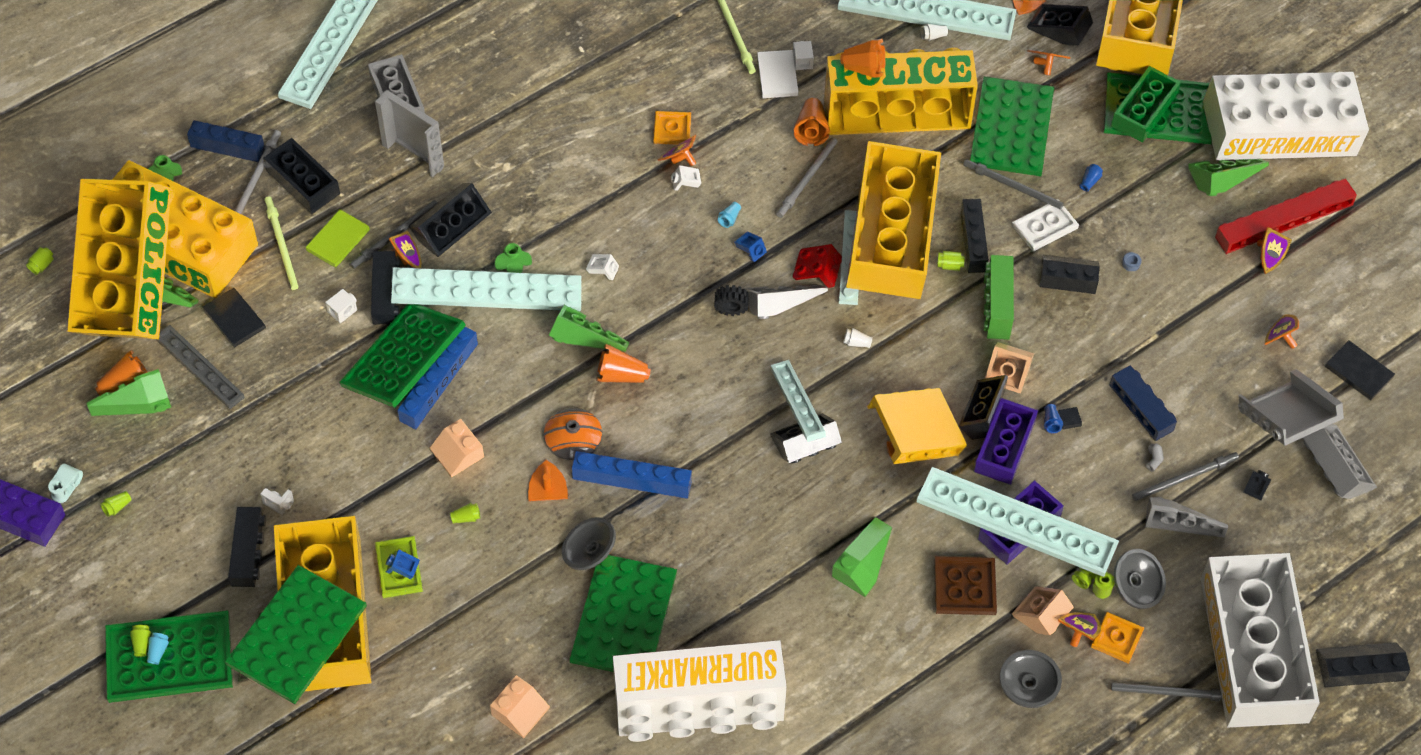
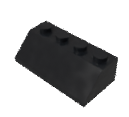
(450, 219)
(1363, 664)

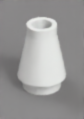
(932, 31)
(857, 339)

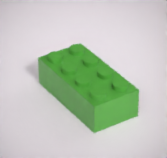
(999, 297)

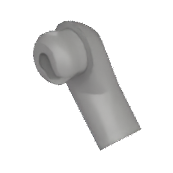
(1157, 454)

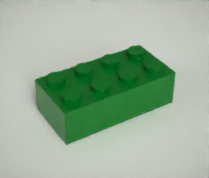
(1145, 104)

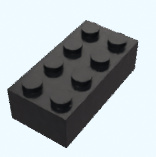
(301, 175)

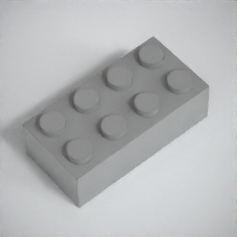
(395, 77)

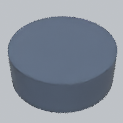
(1131, 261)

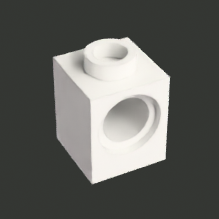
(803, 55)
(341, 305)

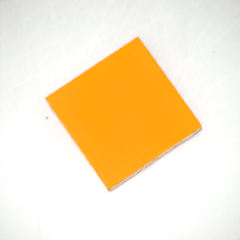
(671, 127)
(1118, 637)

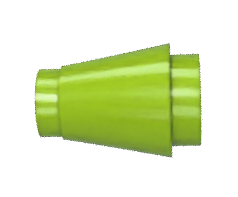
(115, 503)
(467, 513)
(140, 639)

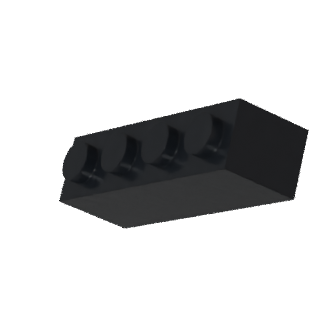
(974, 235)
(382, 273)
(246, 547)

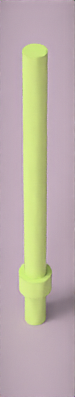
(745, 55)
(272, 214)

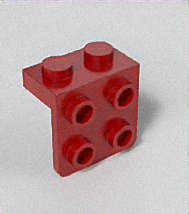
(818, 262)

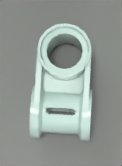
(64, 482)

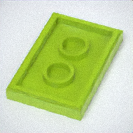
(337, 238)
(395, 583)

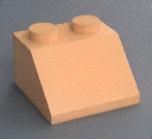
(1010, 362)
(457, 448)
(1043, 609)
(519, 707)

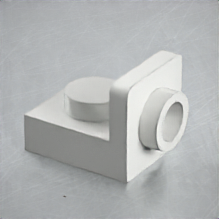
(685, 176)
(603, 264)
(276, 502)

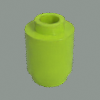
(40, 260)
(950, 260)
(1103, 586)

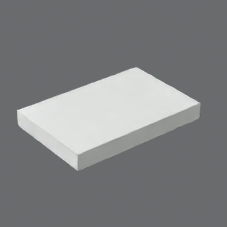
(777, 74)
(1044, 226)

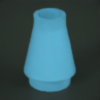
(728, 216)
(157, 646)

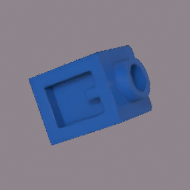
(751, 244)
(402, 563)

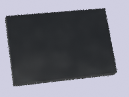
(234, 317)
(1359, 370)

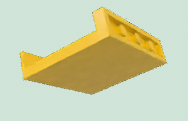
(919, 425)

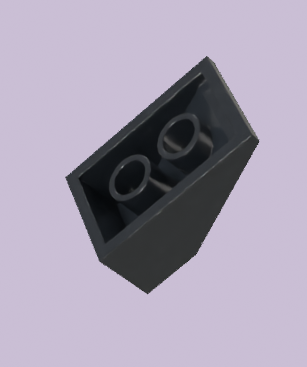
(1062, 23)

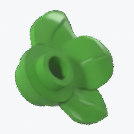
(168, 170)
(513, 262)

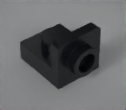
(1257, 485)

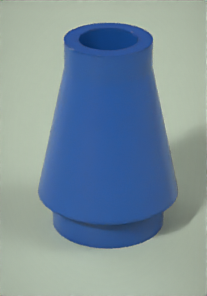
(1091, 176)
(1053, 421)

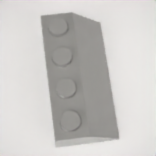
(1339, 462)

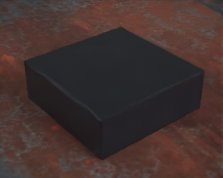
(1070, 418)

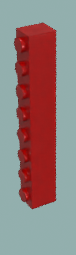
(1286, 215)

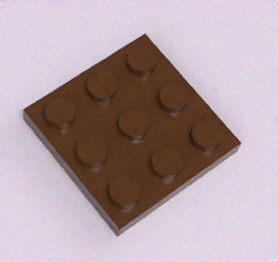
(965, 585)

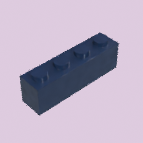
(226, 141)
(1143, 403)

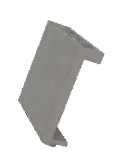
(411, 129)
(1293, 409)

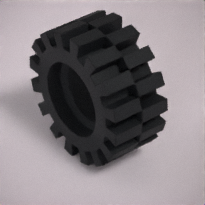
(731, 300)

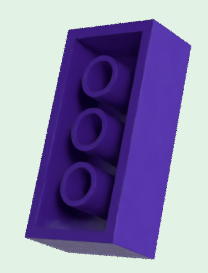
(1006, 441)
(1034, 496)
(28, 514)

